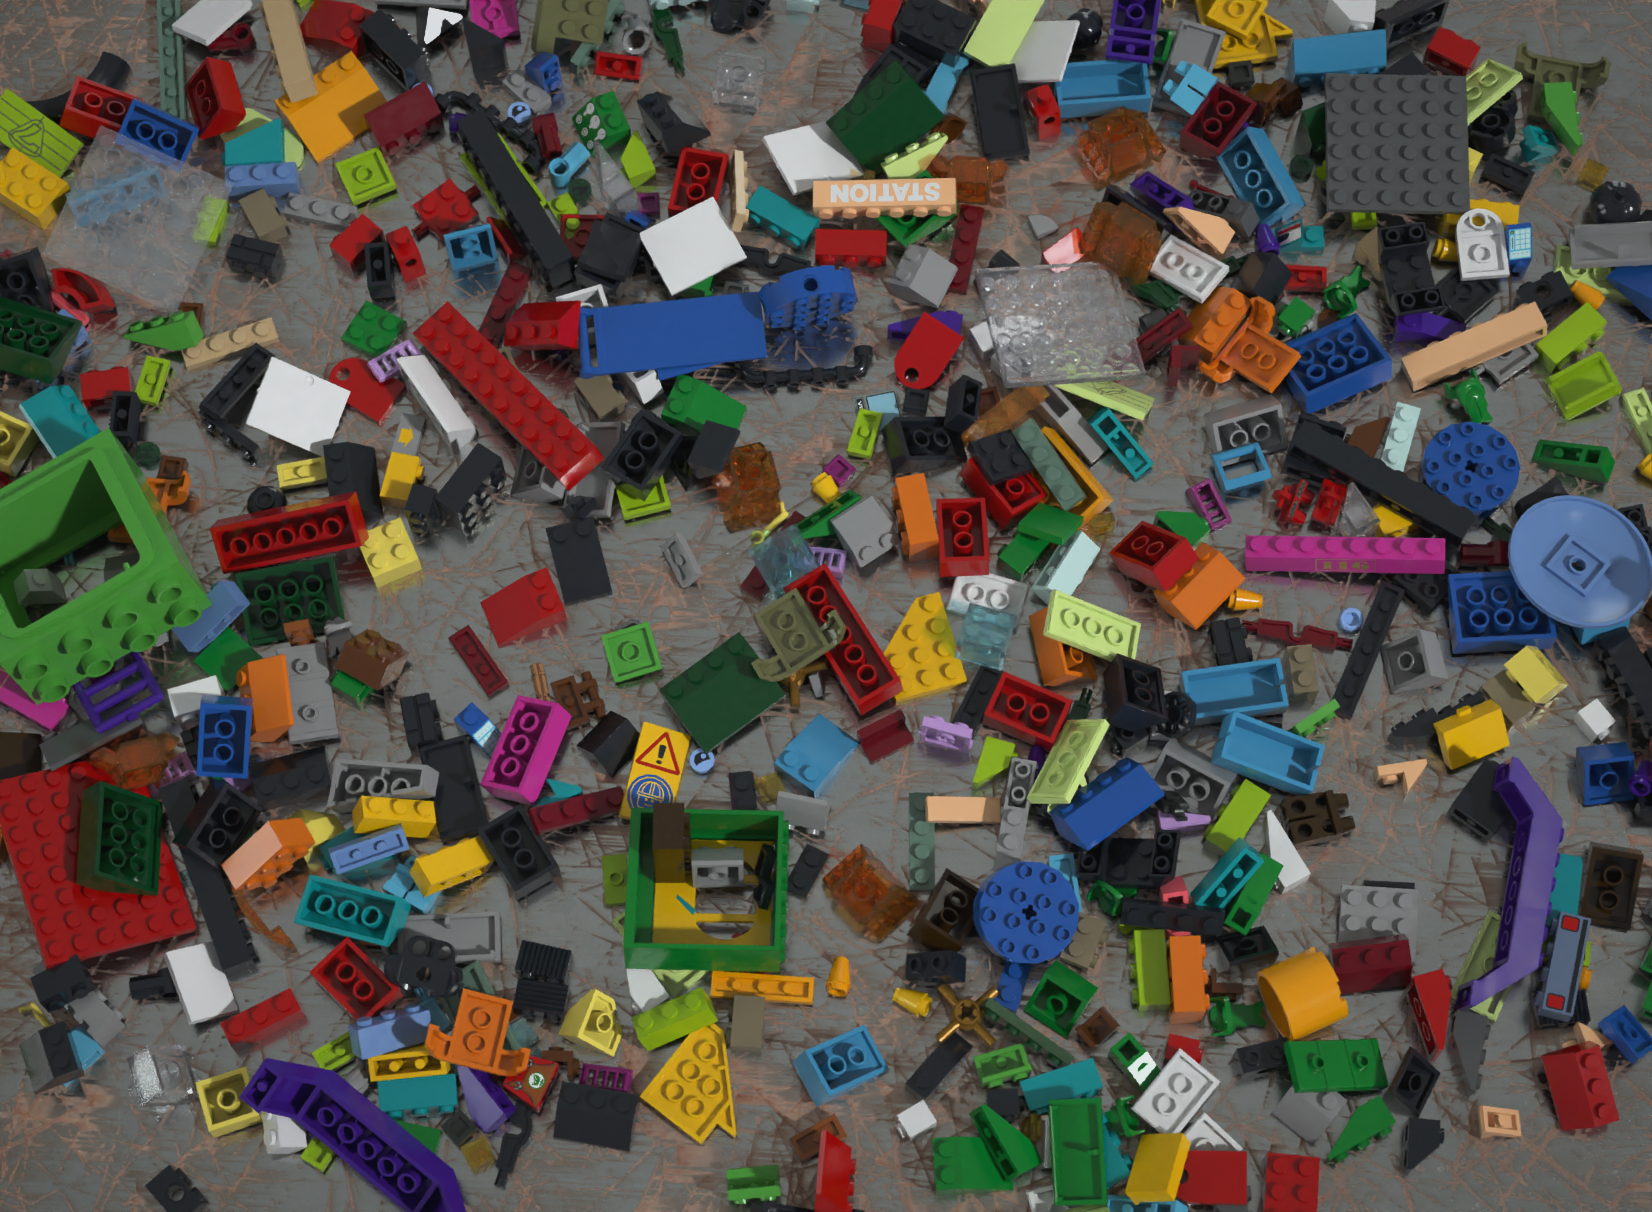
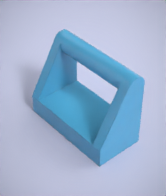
(1225, 484)

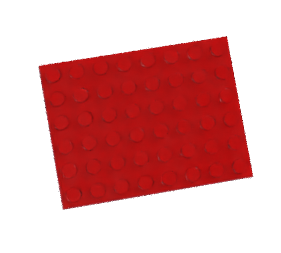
(42, 840)

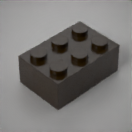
(671, 842)

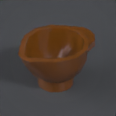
(951, 126)

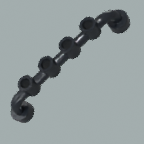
(509, 127)
(816, 375)

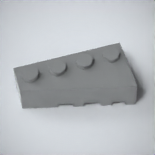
(379, 779)
(93, 1014)

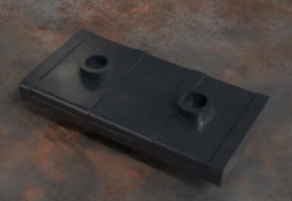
(999, 112)
(458, 793)

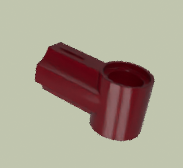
(232, 39)
(546, 130)
(1484, 554)

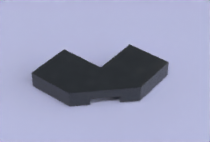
(763, 868)

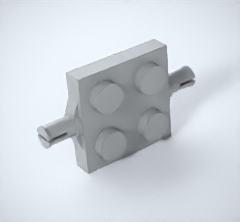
(1507, 364)

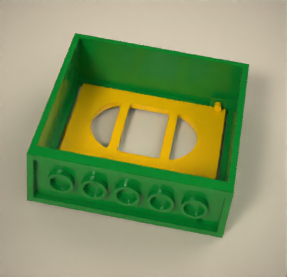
(676, 937)

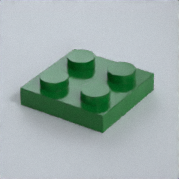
(373, 330)

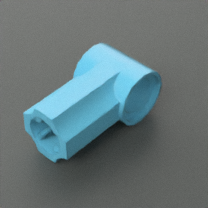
(568, 163)

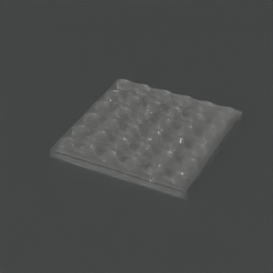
(138, 220)
(1059, 324)

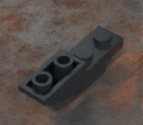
(1421, 726)

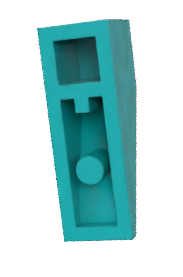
(1120, 442)

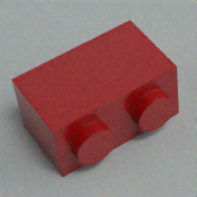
(1452, 52)
(349, 245)
(99, 385)

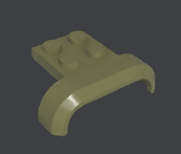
(569, 20)
(1554, 70)
(794, 636)

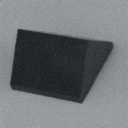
(484, 48)
(1262, 276)
(712, 449)
(611, 743)
(1246, 951)
(1411, 1083)

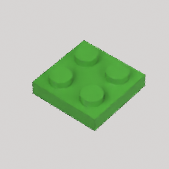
(631, 652)
(1319, 718)

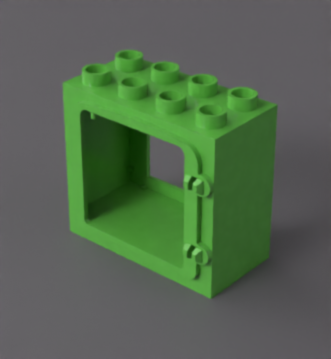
(54, 515)

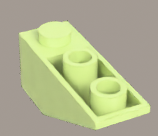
(915, 158)

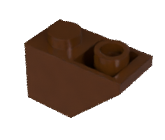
(1267, 97)

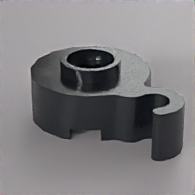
(1496, 125)

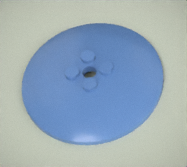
(1596, 537)

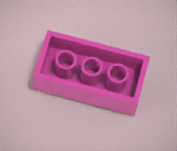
(526, 750)

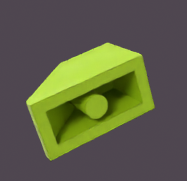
(637, 163)
(993, 762)

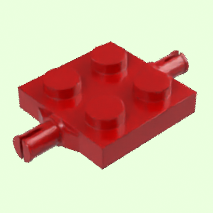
(445, 210)

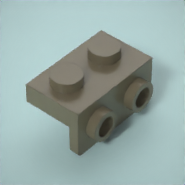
(1084, 943)

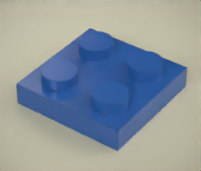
(1626, 1034)

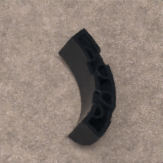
(109, 71)

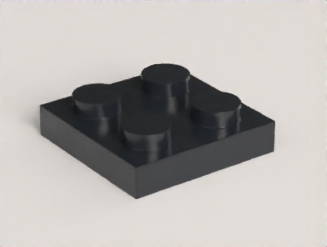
(1000, 457)

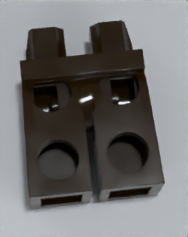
(1316, 818)

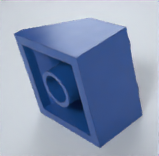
(1604, 772)

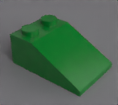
(910, 228)
(695, 402)
(965, 1167)

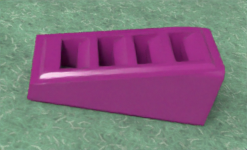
(1193, 495)
(627, 1075)

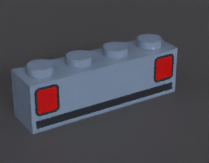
(1563, 966)

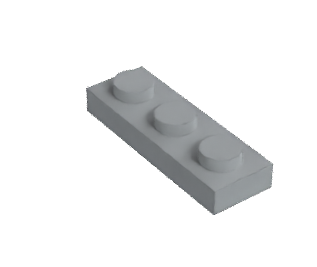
(319, 211)

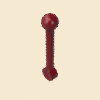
(1194, 184)

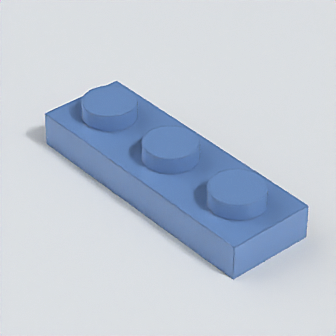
(368, 848)

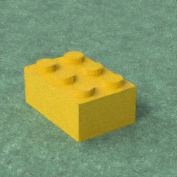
(31, 189)

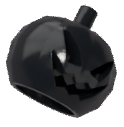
(1615, 203)

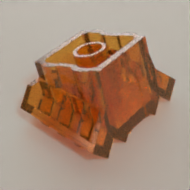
(1118, 145)
(972, 175)
(1122, 240)
(748, 485)
(135, 761)
(869, 891)

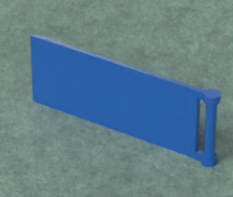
(673, 334)

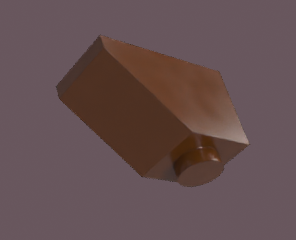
(1368, 435)

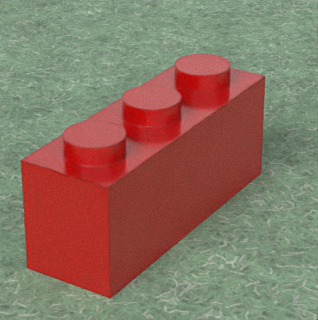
(851, 247)
(262, 1020)

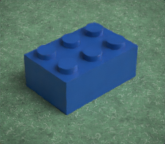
(224, 736)

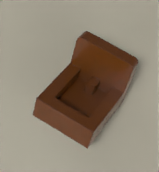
(1289, 95)
(1232, 990)
(1097, 1028)
(563, 1058)

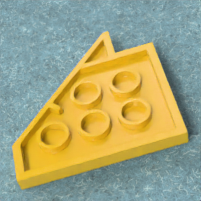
(1259, 45)
(925, 650)
(695, 1086)

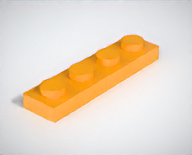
(772, 987)

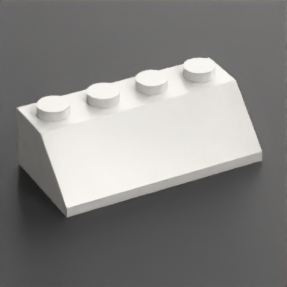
(437, 400)

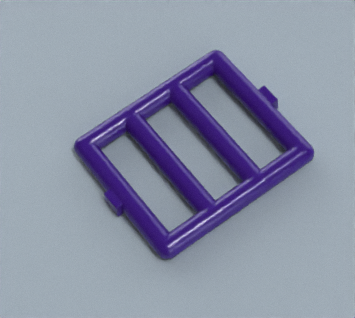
(131, 712)

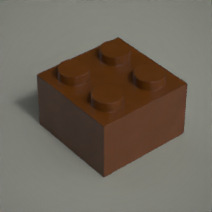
(372, 659)

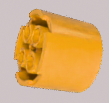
(1302, 994)

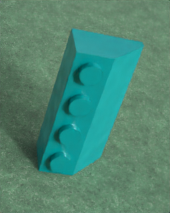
(59, 419)
(352, 911)

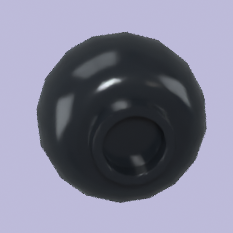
(1089, 29)
(265, 498)

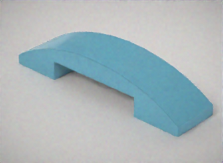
(945, 81)

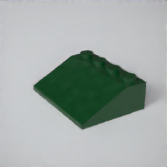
(885, 117)
(34, 340)
(290, 593)
(720, 694)
(119, 841)

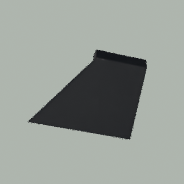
(679, 463)

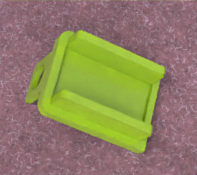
(1584, 385)

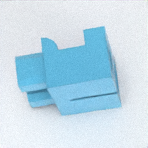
(1194, 77)
(403, 886)

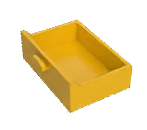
(1471, 733)
(1157, 1167)

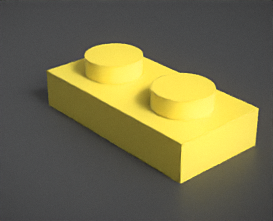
(302, 473)

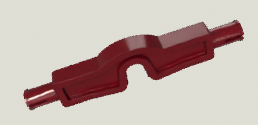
(1283, 632)

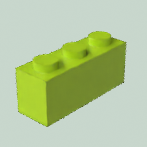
(1570, 338)
(1236, 818)
(1149, 970)
(674, 1019)

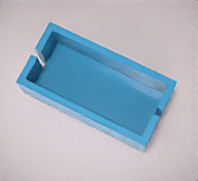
(1101, 87)
(1236, 687)
(1267, 754)

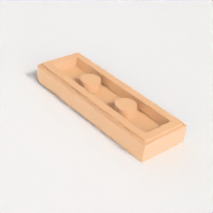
(962, 809)

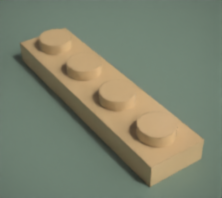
(738, 186)
(230, 343)

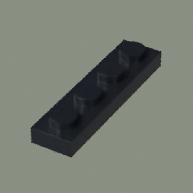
(236, 382)
(1172, 916)

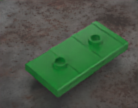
(1335, 1065)
(1077, 1151)

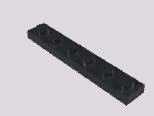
(1367, 648)

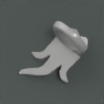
(636, 22)
(337, 634)
(359, 1078)

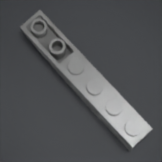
(1066, 421)
(1015, 812)

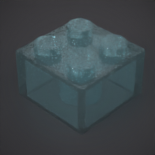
(783, 558)
(985, 636)

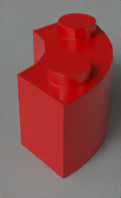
(87, 291)

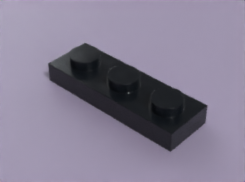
(231, 435)
(978, 697)

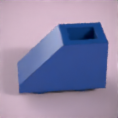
(545, 71)

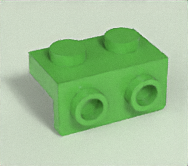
(1002, 1065)
(752, 1183)

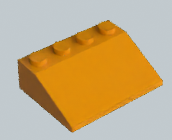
(337, 111)
(1097, 496)

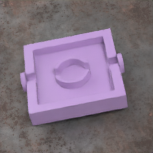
(945, 734)

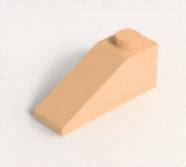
(1205, 230)

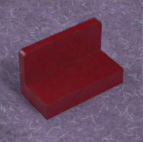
(1181, 358)
(884, 736)

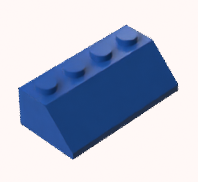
(1106, 804)

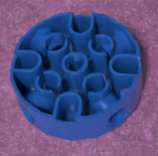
(808, 297)
(1471, 467)
(1012, 933)

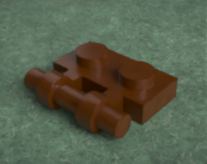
(568, 696)

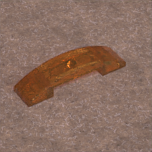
(1006, 412)
(276, 936)

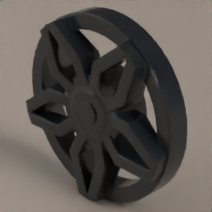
(1176, 715)

